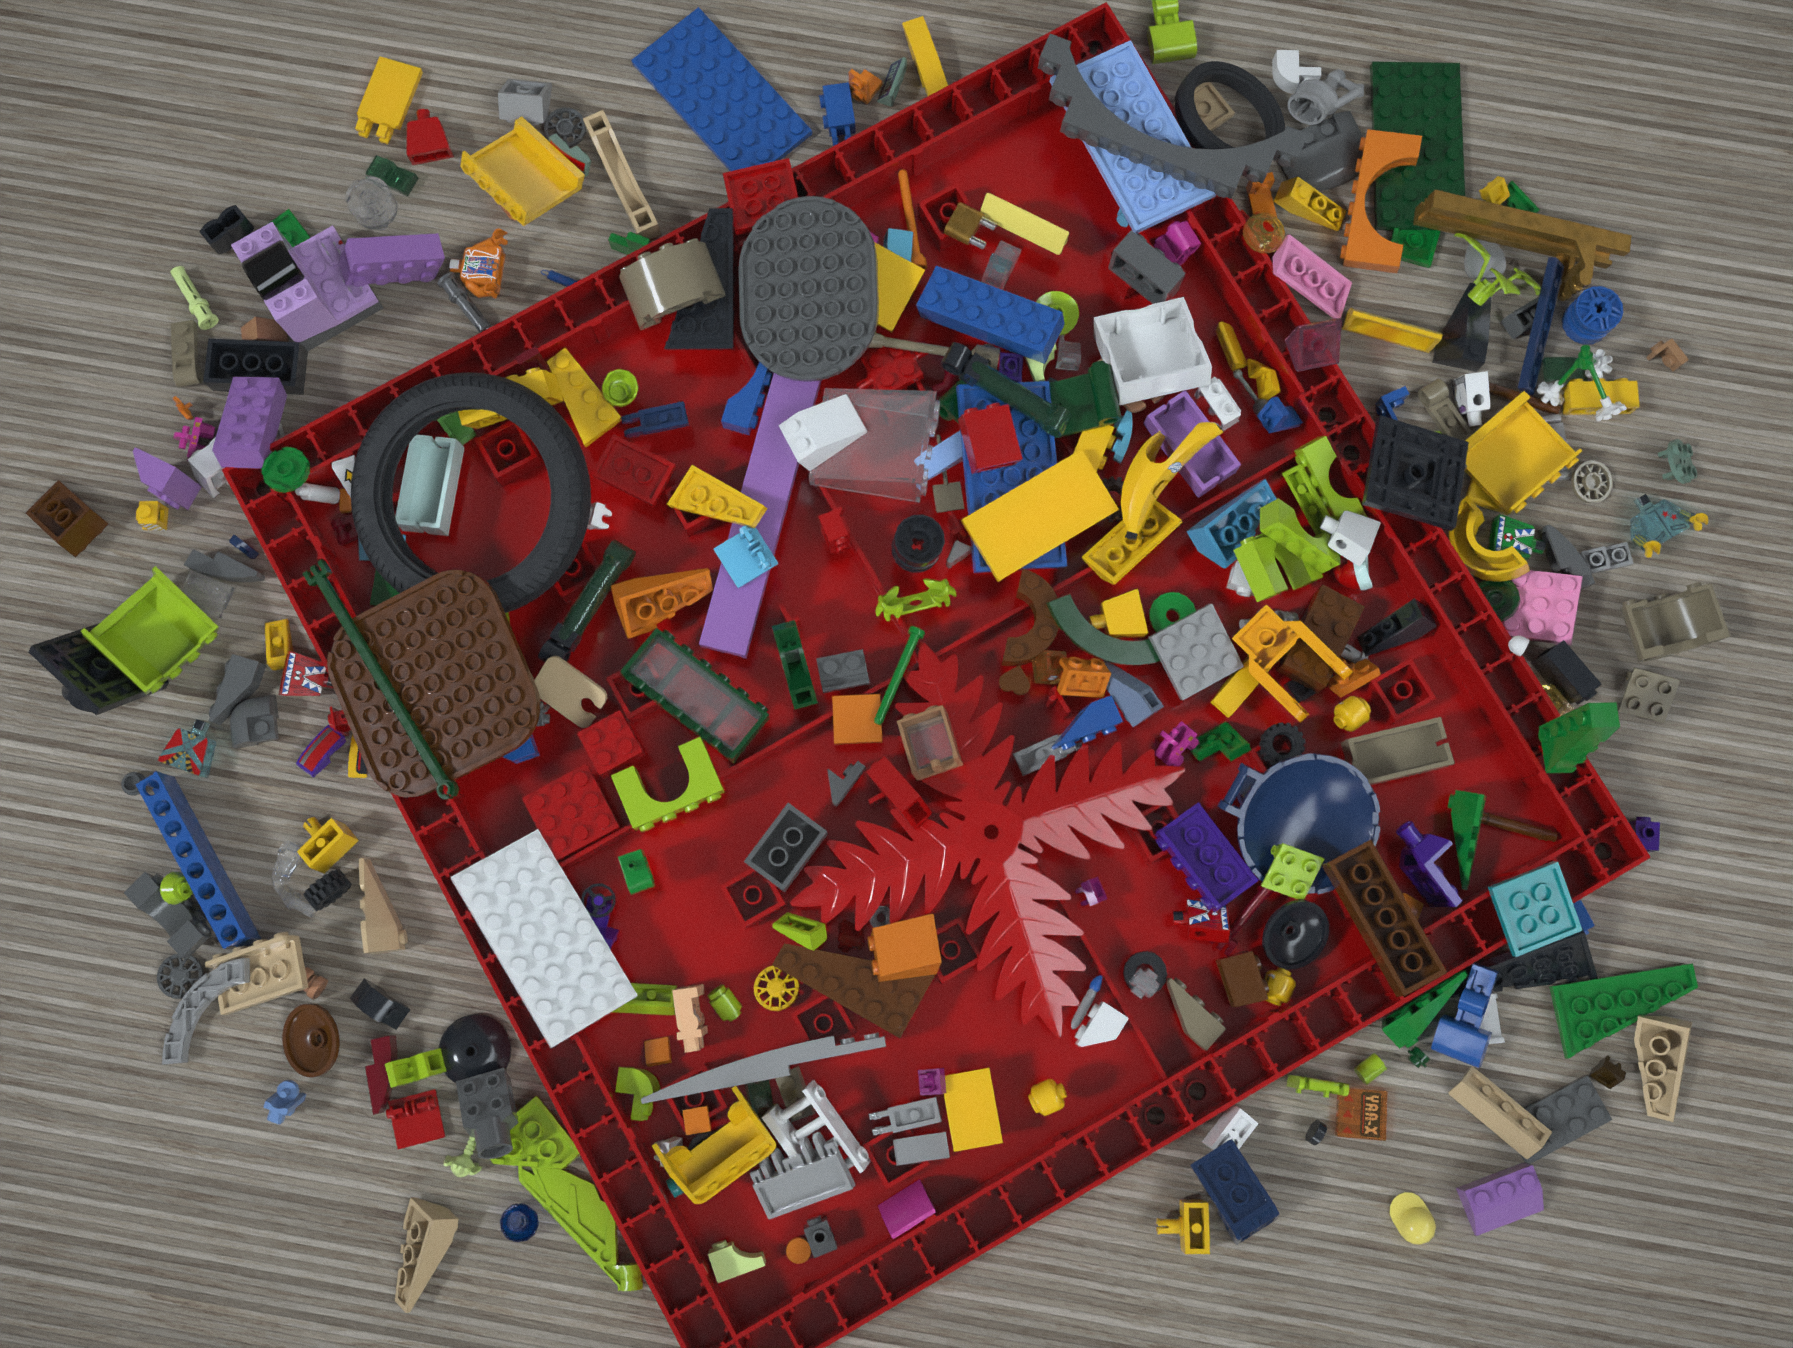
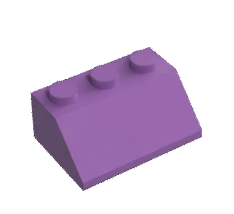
(166, 480)
(1502, 1198)

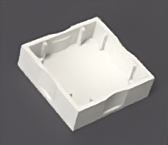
(1152, 350)

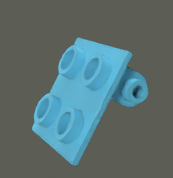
(745, 556)

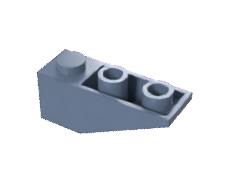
(1132, 695)

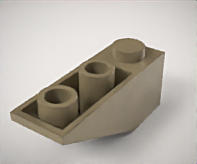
(1195, 1020)

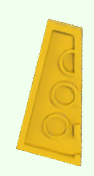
(583, 399)
(713, 498)

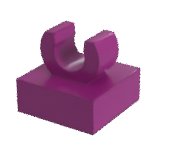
(1093, 892)
(932, 1081)

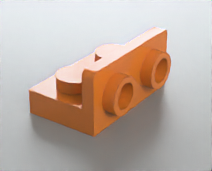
(1083, 677)

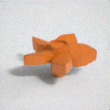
(183, 409)

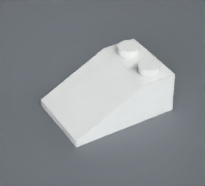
(822, 430)

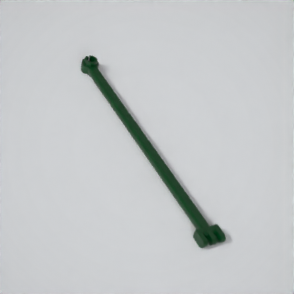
(320, 579)

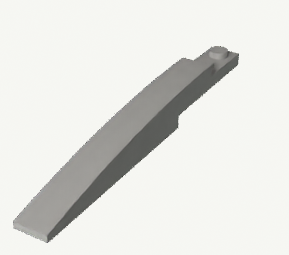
(765, 1065)

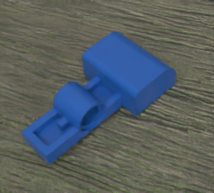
(1462, 1036)

